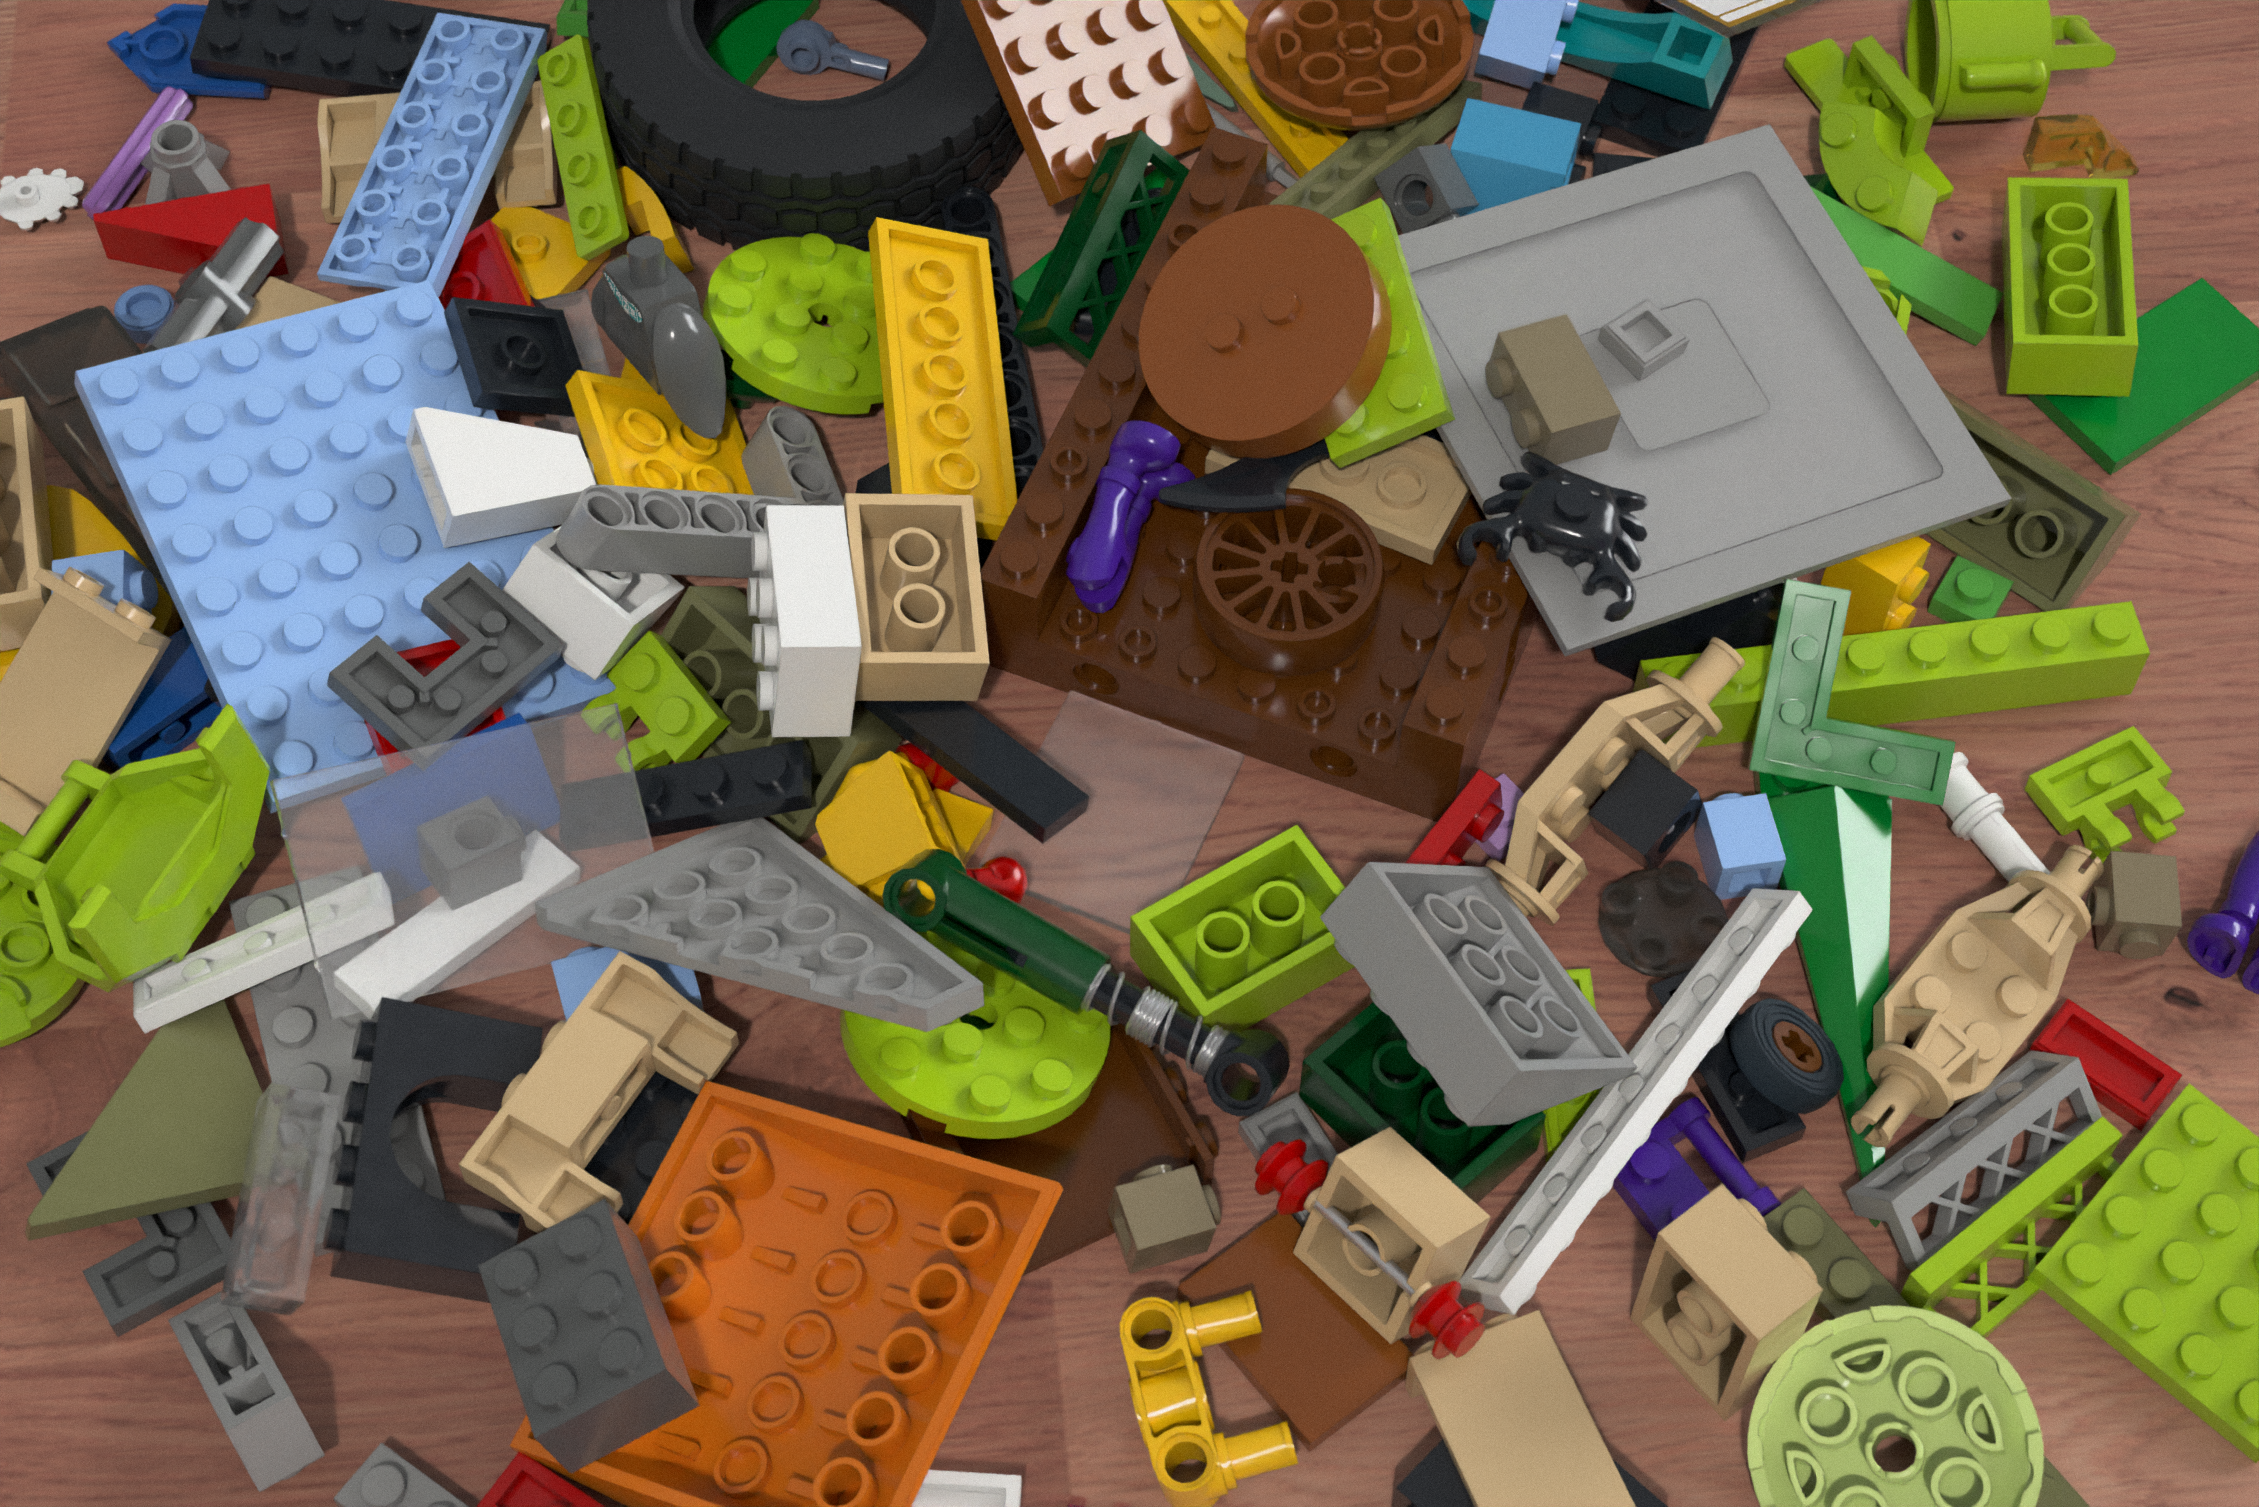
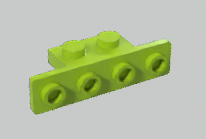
(1875, 81)
(583, 148)

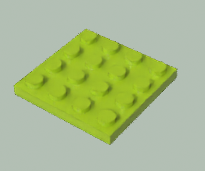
(2172, 1264)

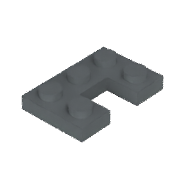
(496, 659)
(177, 1259)

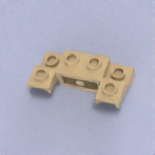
(354, 124)
(584, 1085)

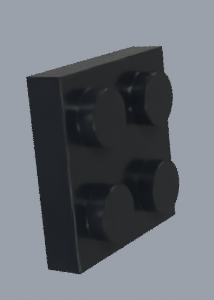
(514, 355)

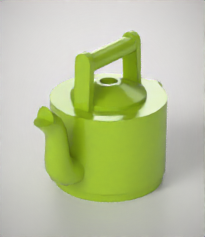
(1993, 55)

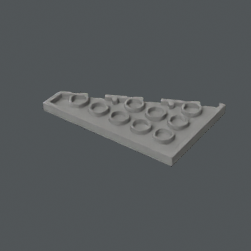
(767, 916)

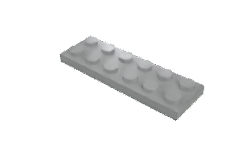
(316, 1054)

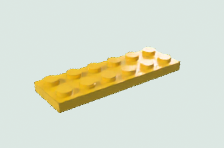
(942, 368)

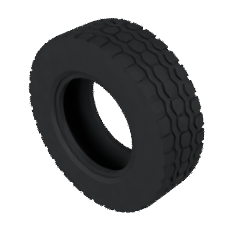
(785, 167)

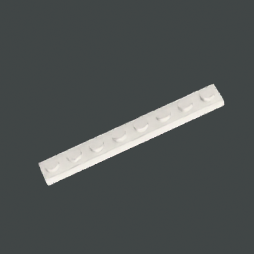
(1626, 1110)

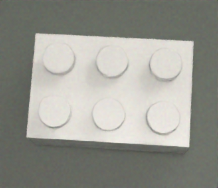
(806, 621)

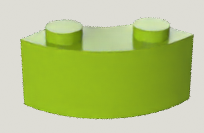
(1868, 170)

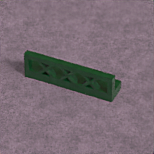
(1084, 243)

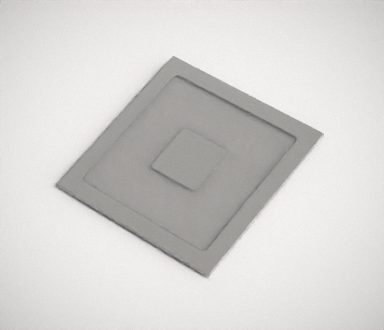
(1763, 448)

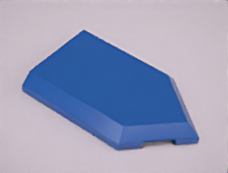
(163, 51)

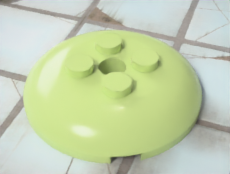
(1888, 1377)

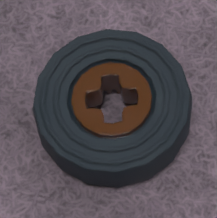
(1786, 1056)

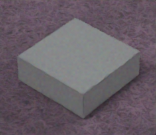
(1643, 339)

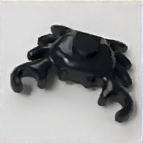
(1569, 520)

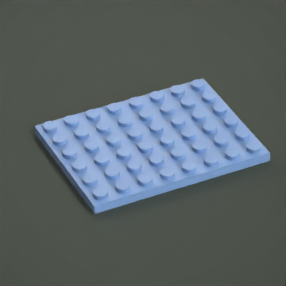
(294, 512)

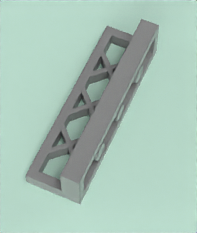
(1963, 1140)

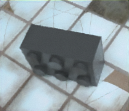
(587, 1337)

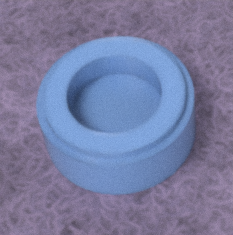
(143, 311)

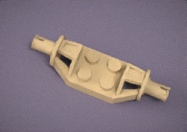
(1592, 760)
(1974, 994)

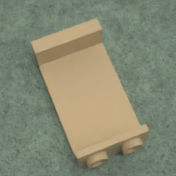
(69, 689)
(1517, 1420)

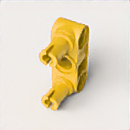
(1174, 1401)

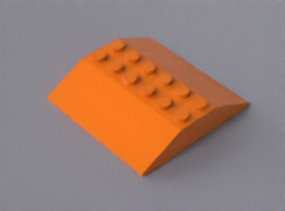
(820, 1304)

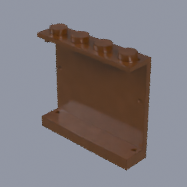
(1120, 1130)

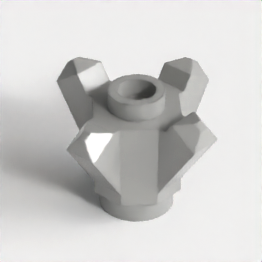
(183, 163)

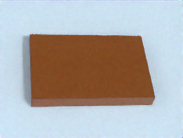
(1315, 1353)

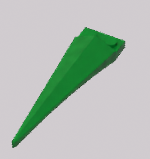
(1842, 866)

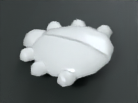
(38, 197)

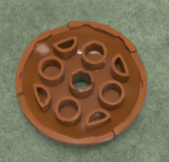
(1358, 58)

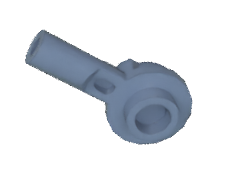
(811, 48)

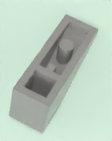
(246, 1391)

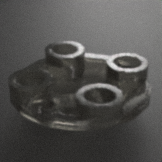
(1660, 919)

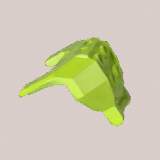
(144, 855)

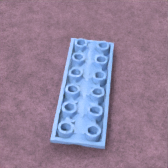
(435, 155)

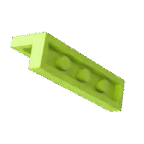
(2004, 1222)

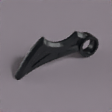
(1245, 484)

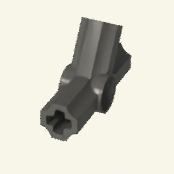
(220, 289)

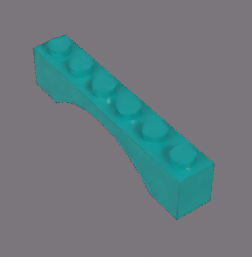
(1646, 50)

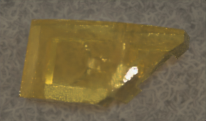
(2074, 141)

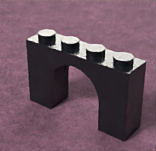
(385, 1223)

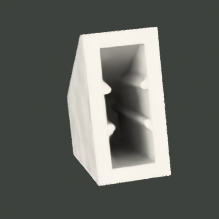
(494, 474)

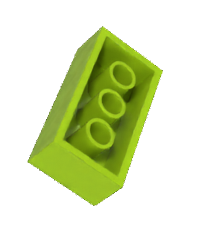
(2068, 287)

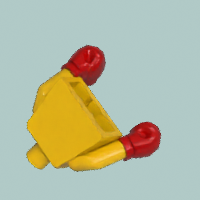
(889, 816)

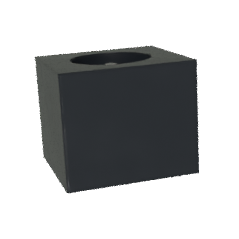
(1646, 811)

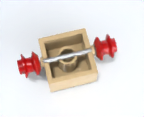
(1384, 1235)

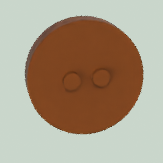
(1265, 331)

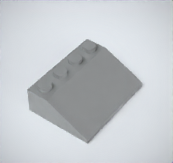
(1473, 990)

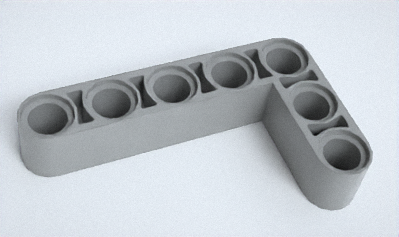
(699, 529)

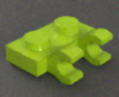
(668, 700)
(2102, 779)

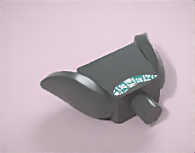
(660, 329)

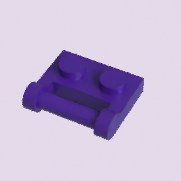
(1663, 1186)

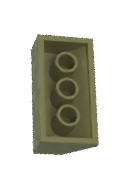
(2052, 531)
(715, 643)

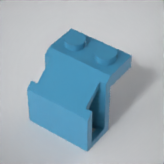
(1512, 152)

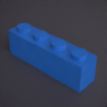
(168, 710)

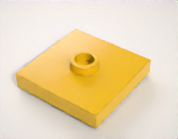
(545, 251)

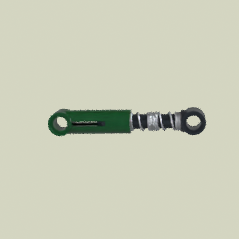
(1080, 977)

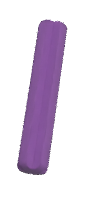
(125, 169)

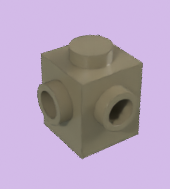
(2136, 904)
(1163, 1216)

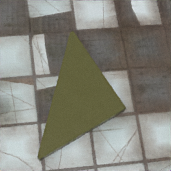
(167, 1134)

